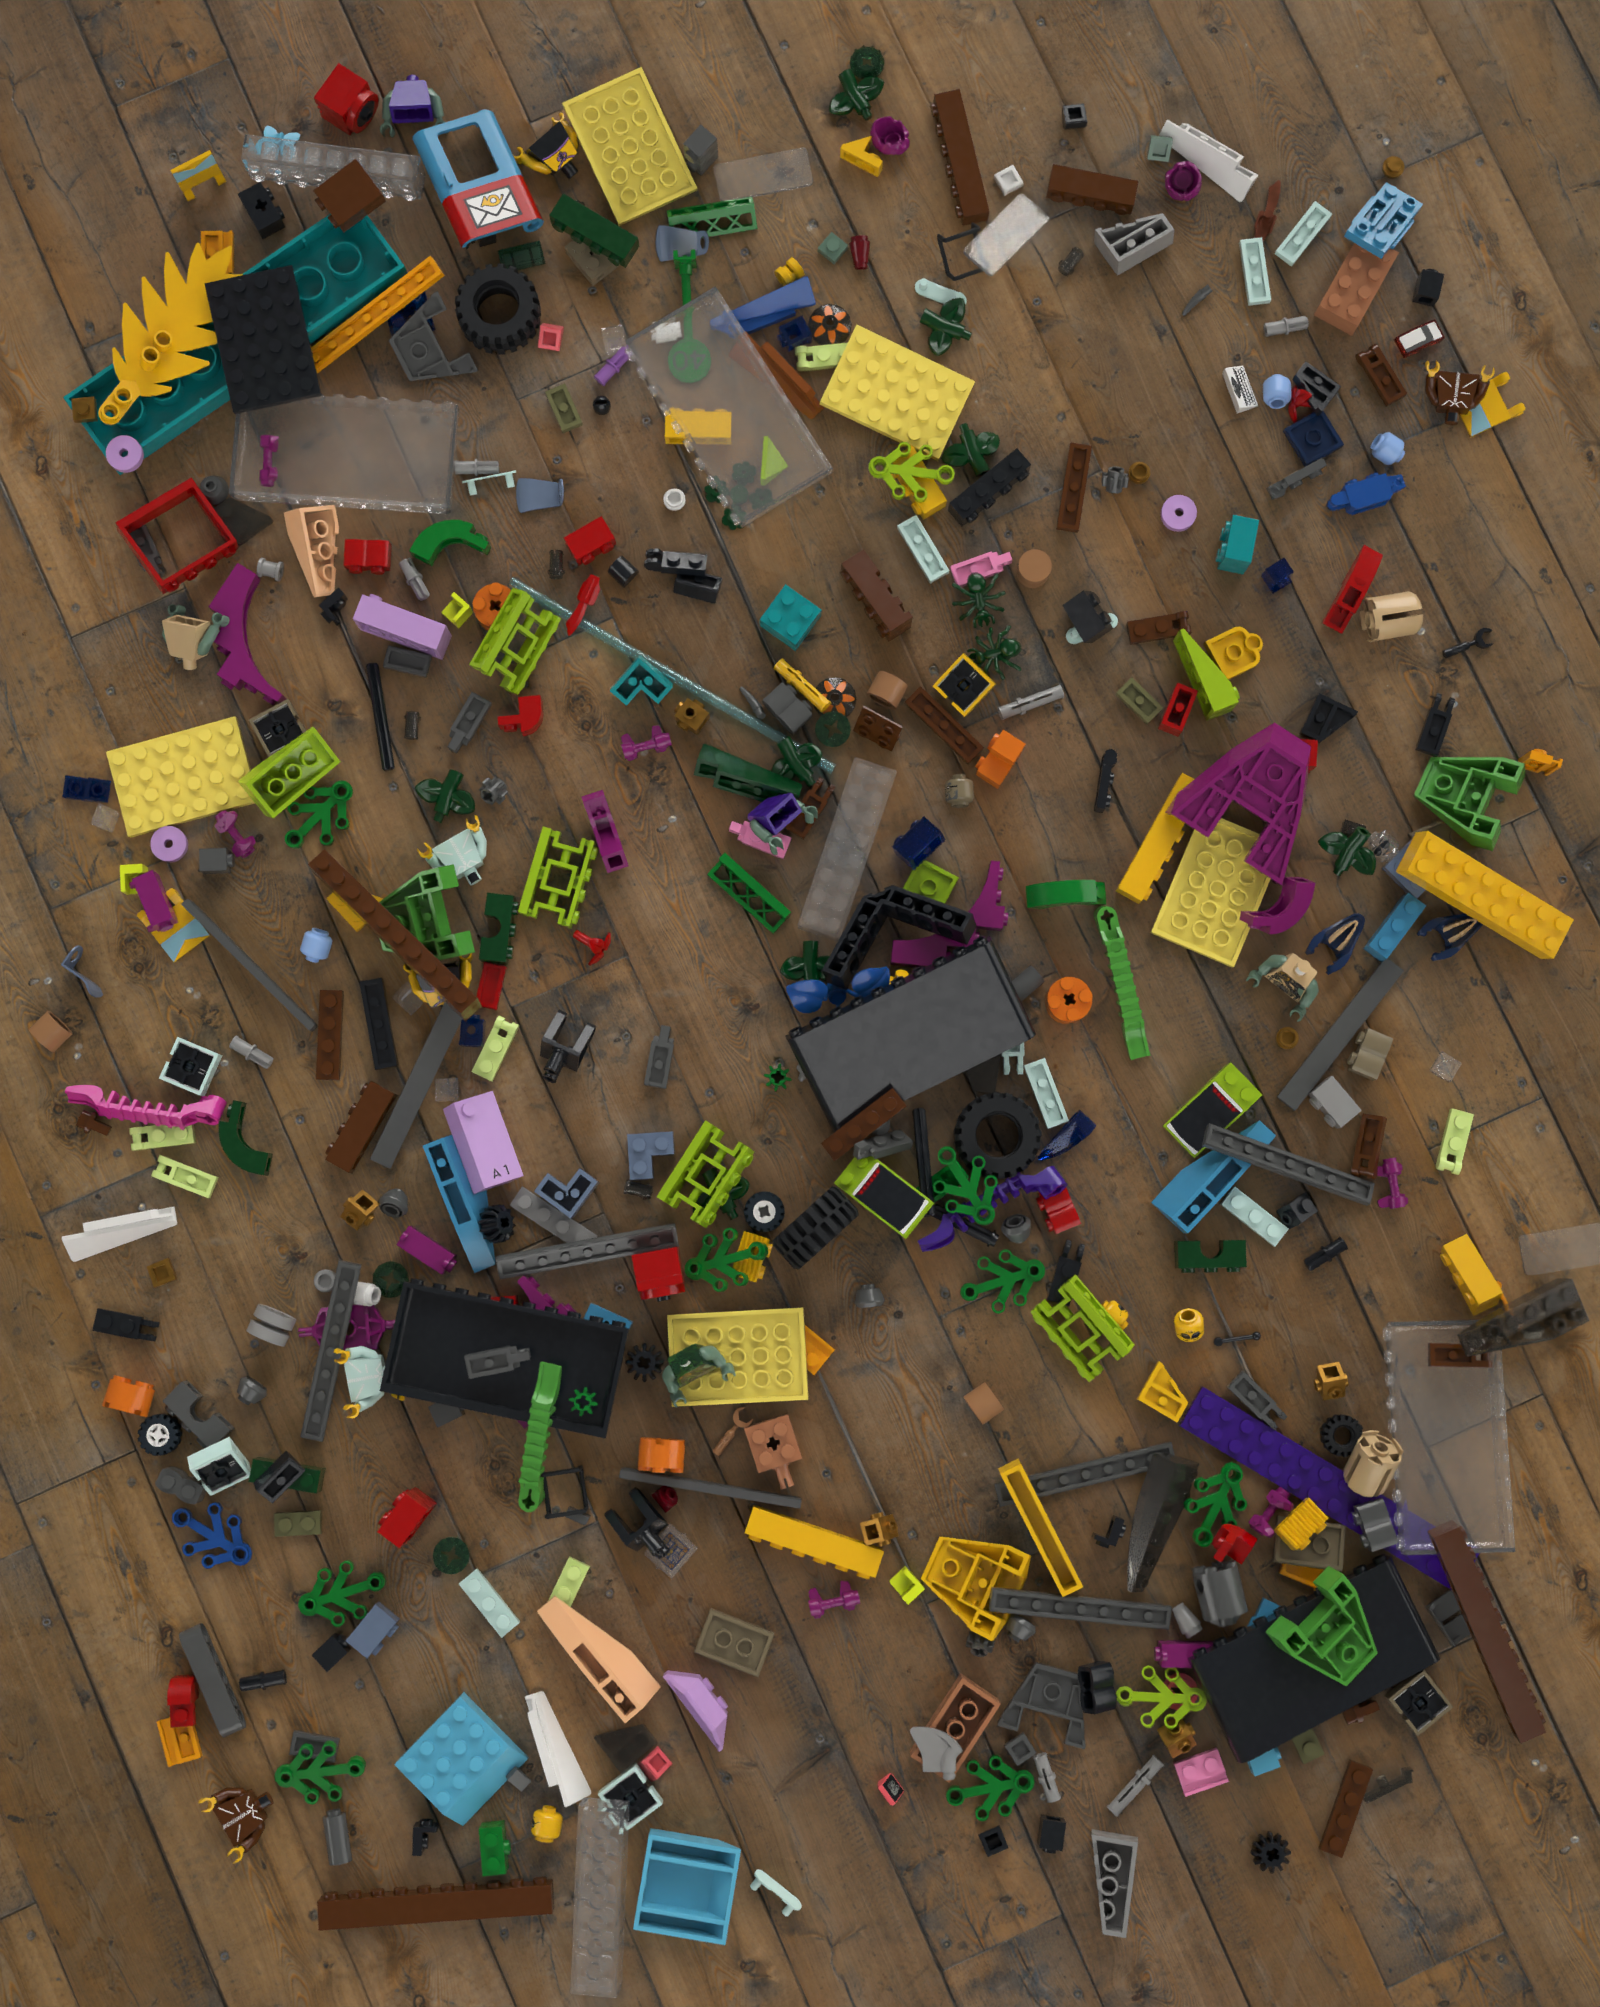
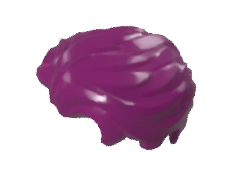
(889, 136)
(1183, 181)

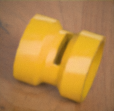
(789, 272)

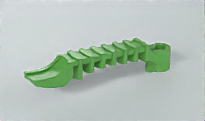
(1133, 1024)
(537, 1434)

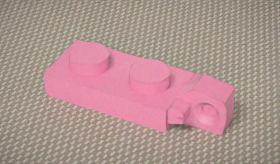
(985, 564)
(748, 838)

